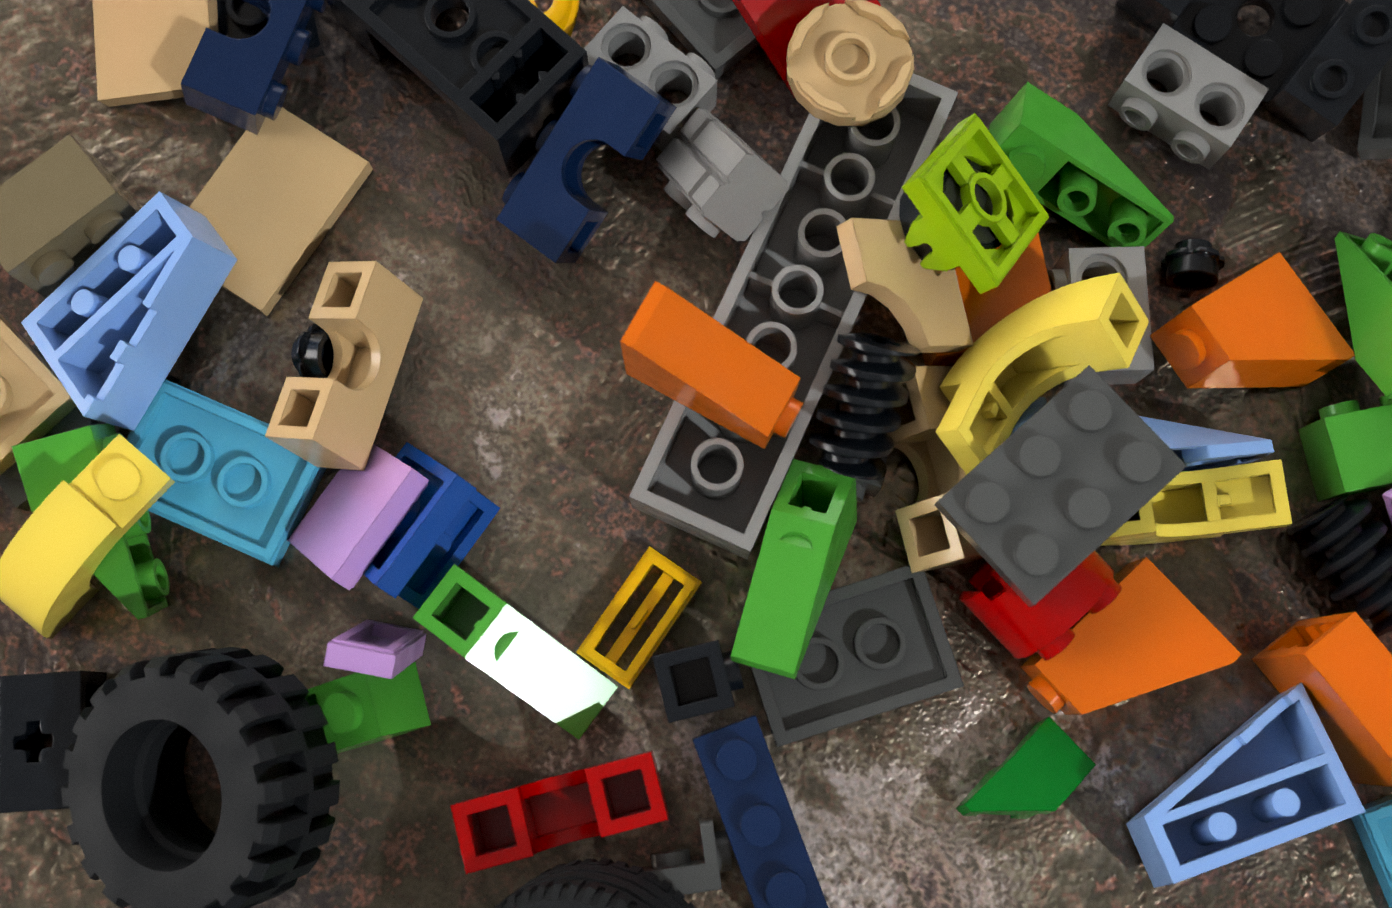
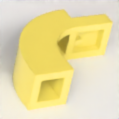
(1031, 353)
(1211, 504)
(70, 533)

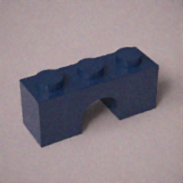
(244, 76)
(549, 200)
(758, 817)

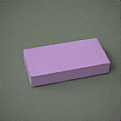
(375, 649)

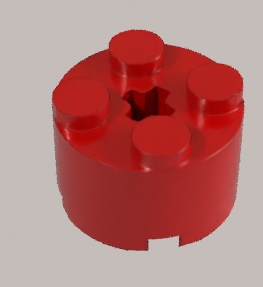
(1048, 623)

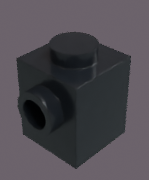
(697, 680)

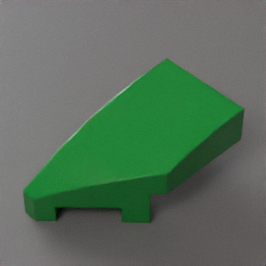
(1033, 776)

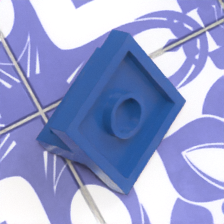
(432, 534)

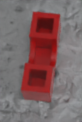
(559, 811)

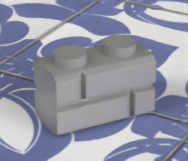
(719, 178)

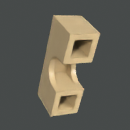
(369, 326)
(926, 533)

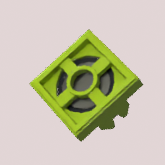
(969, 204)

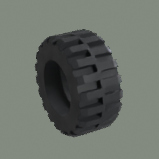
(133, 795)

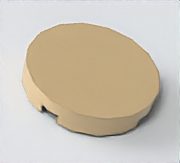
(849, 62)

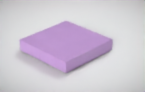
(357, 516)

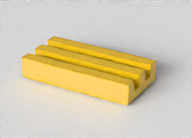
(670, 573)

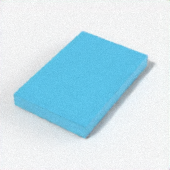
(225, 473)

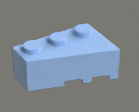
(131, 310)
(1247, 794)

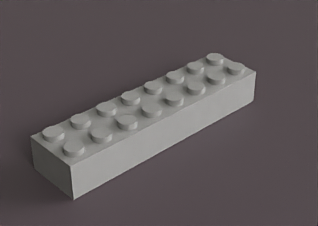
(791, 305)

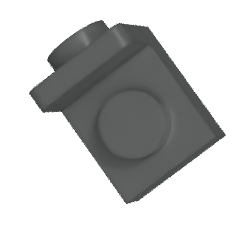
(699, 874)

